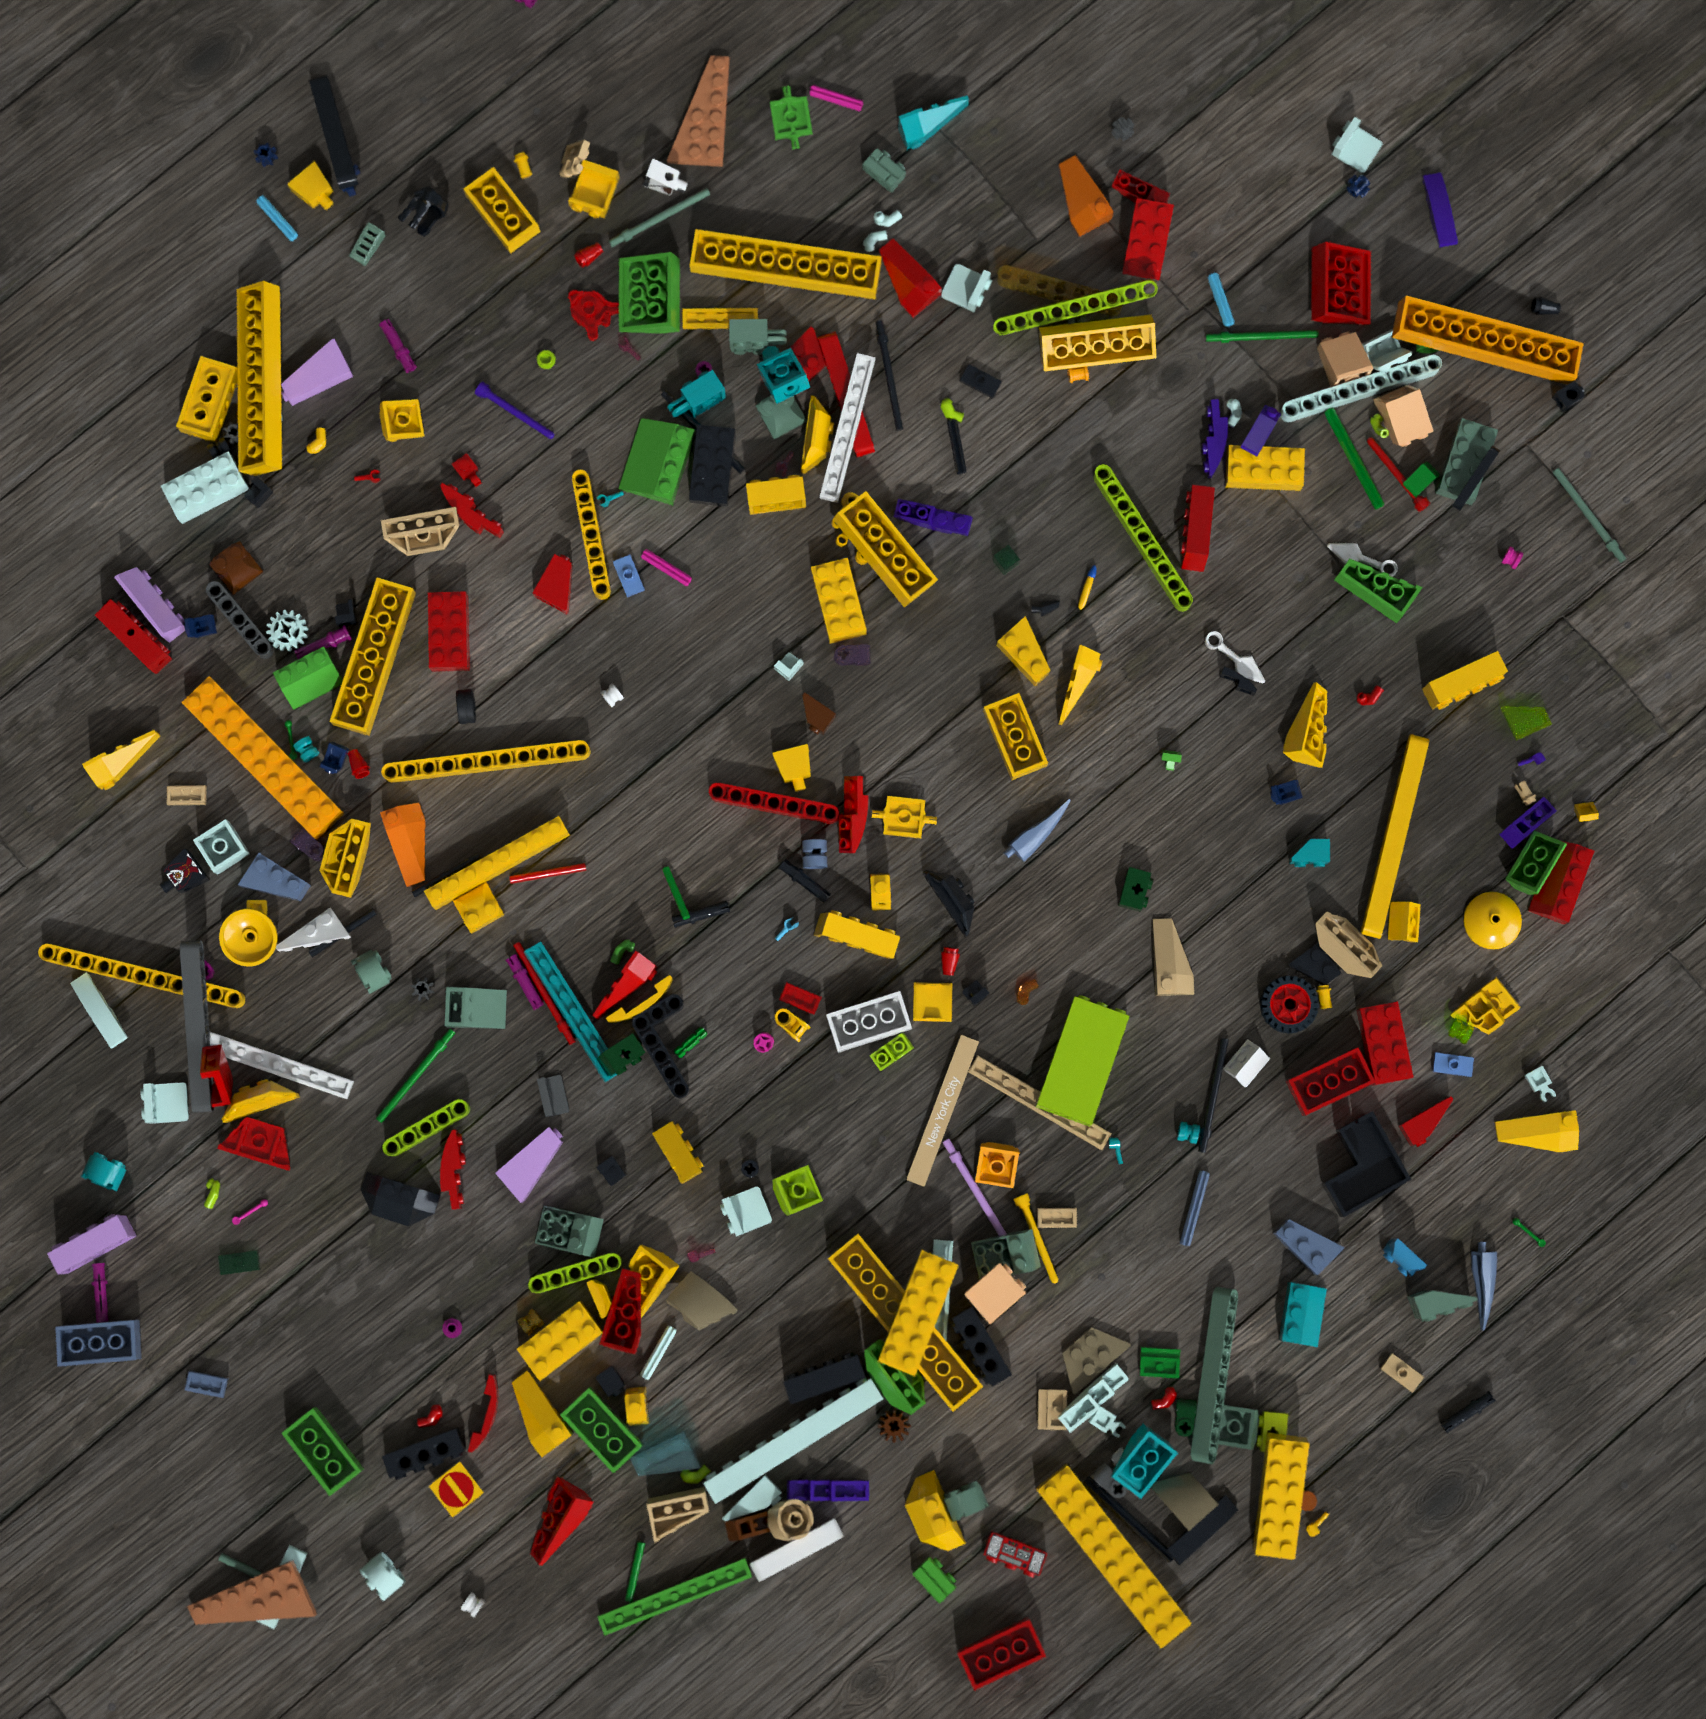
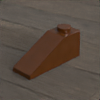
(747, 1526)

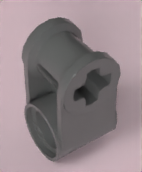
(1103, 1477)

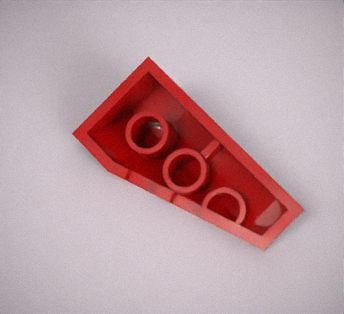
(911, 281)
(623, 1322)
(564, 1513)

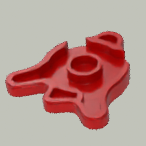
(591, 310)

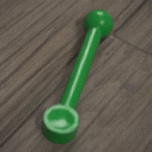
(293, 755)
(1540, 1242)

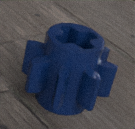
(265, 149)
(1358, 186)

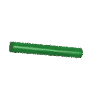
(676, 893)
(634, 1571)

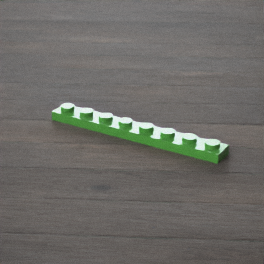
(674, 1596)

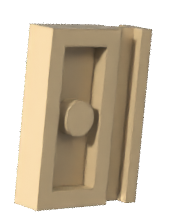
(1050, 1406)

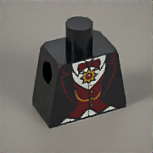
(183, 873)

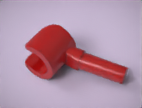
(368, 476)

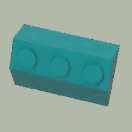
(1302, 1314)

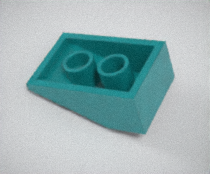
(1143, 1460)

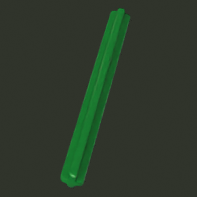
(1354, 458)

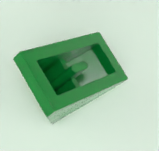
(1421, 478)

